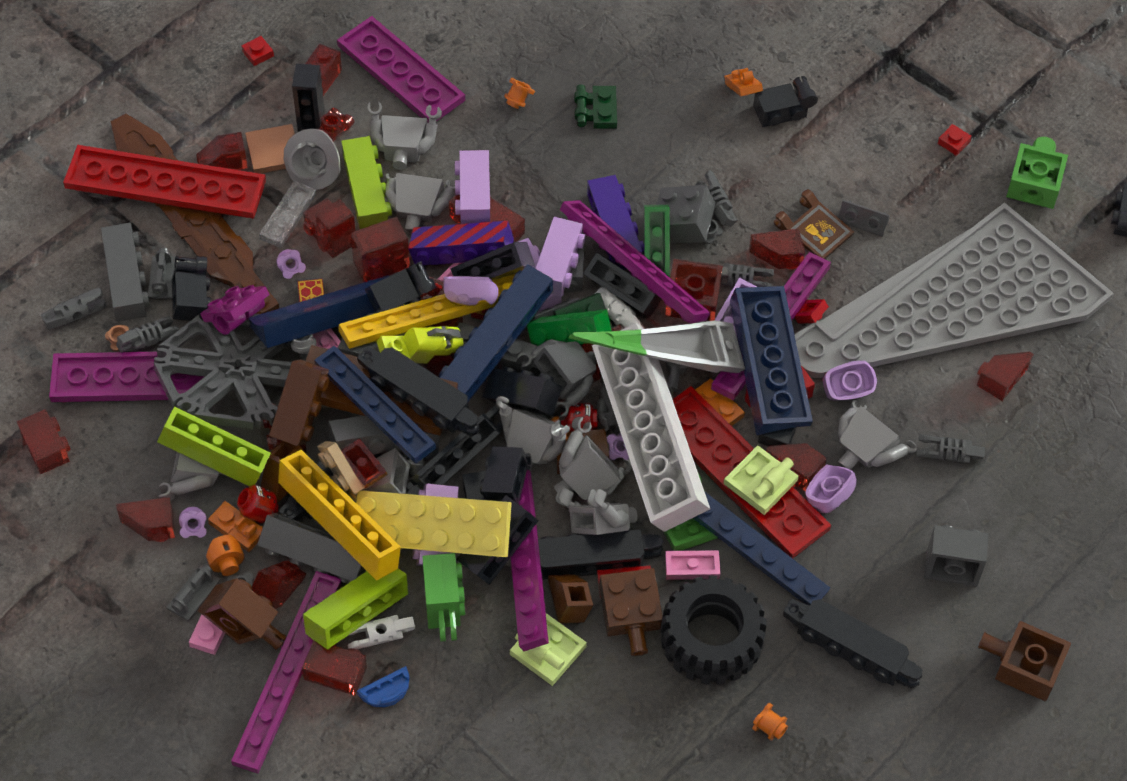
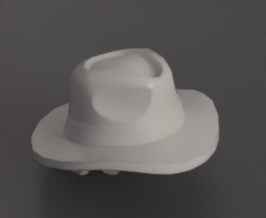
(312, 158)

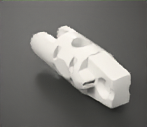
(618, 310)
(391, 625)

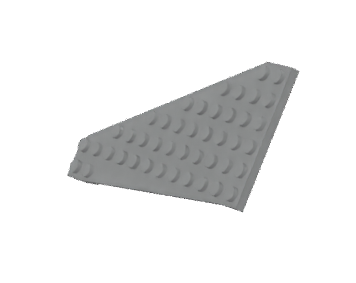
(970, 291)

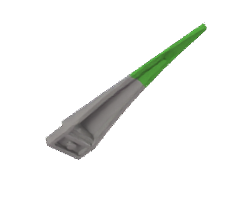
(697, 345)

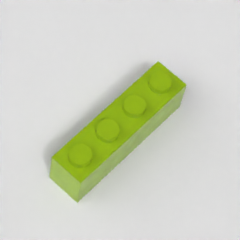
(365, 182)
(213, 447)
(353, 606)

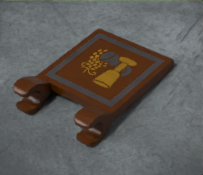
(819, 227)

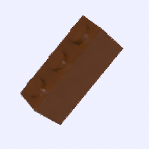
(299, 403)

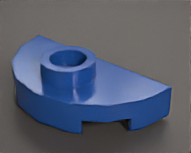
(386, 690)

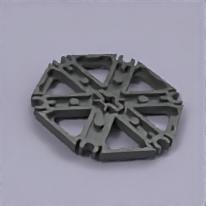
(221, 374)

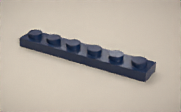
(376, 405)
(762, 553)

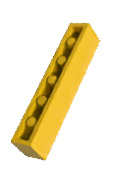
(339, 515)

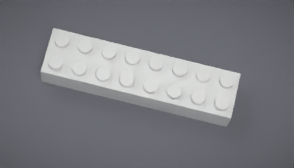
(652, 436)

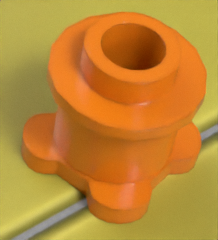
(518, 93)
(770, 723)

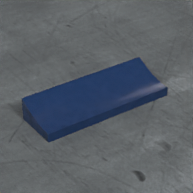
(313, 315)
(770, 359)

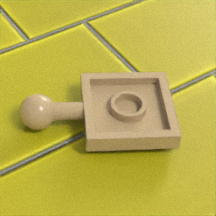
(344, 477)

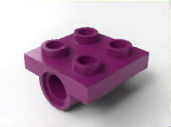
(235, 307)

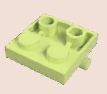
(761, 479)
(552, 658)

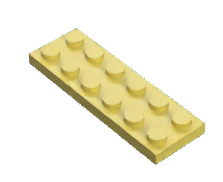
(441, 522)

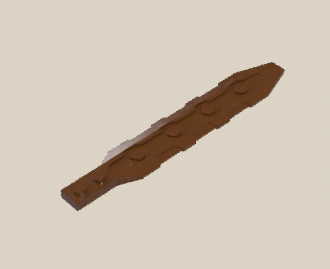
(204, 231)

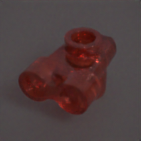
(335, 122)

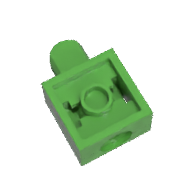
(1037, 173)
(443, 593)

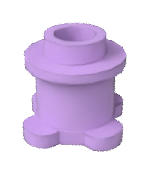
(296, 266)
(616, 447)
(192, 529)

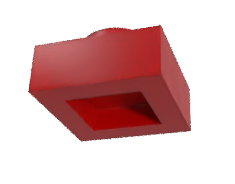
(257, 50)
(954, 139)
(811, 311)

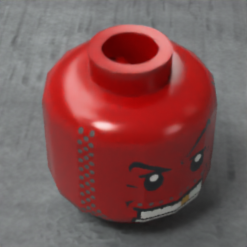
(581, 410)
(257, 503)

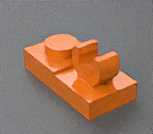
(743, 82)
(231, 522)

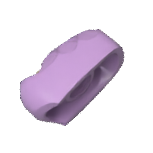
(470, 290)
(849, 381)
(830, 488)

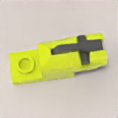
(424, 343)

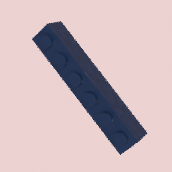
(498, 330)

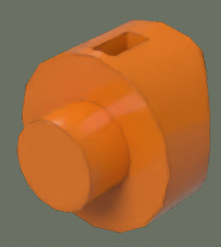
(225, 561)

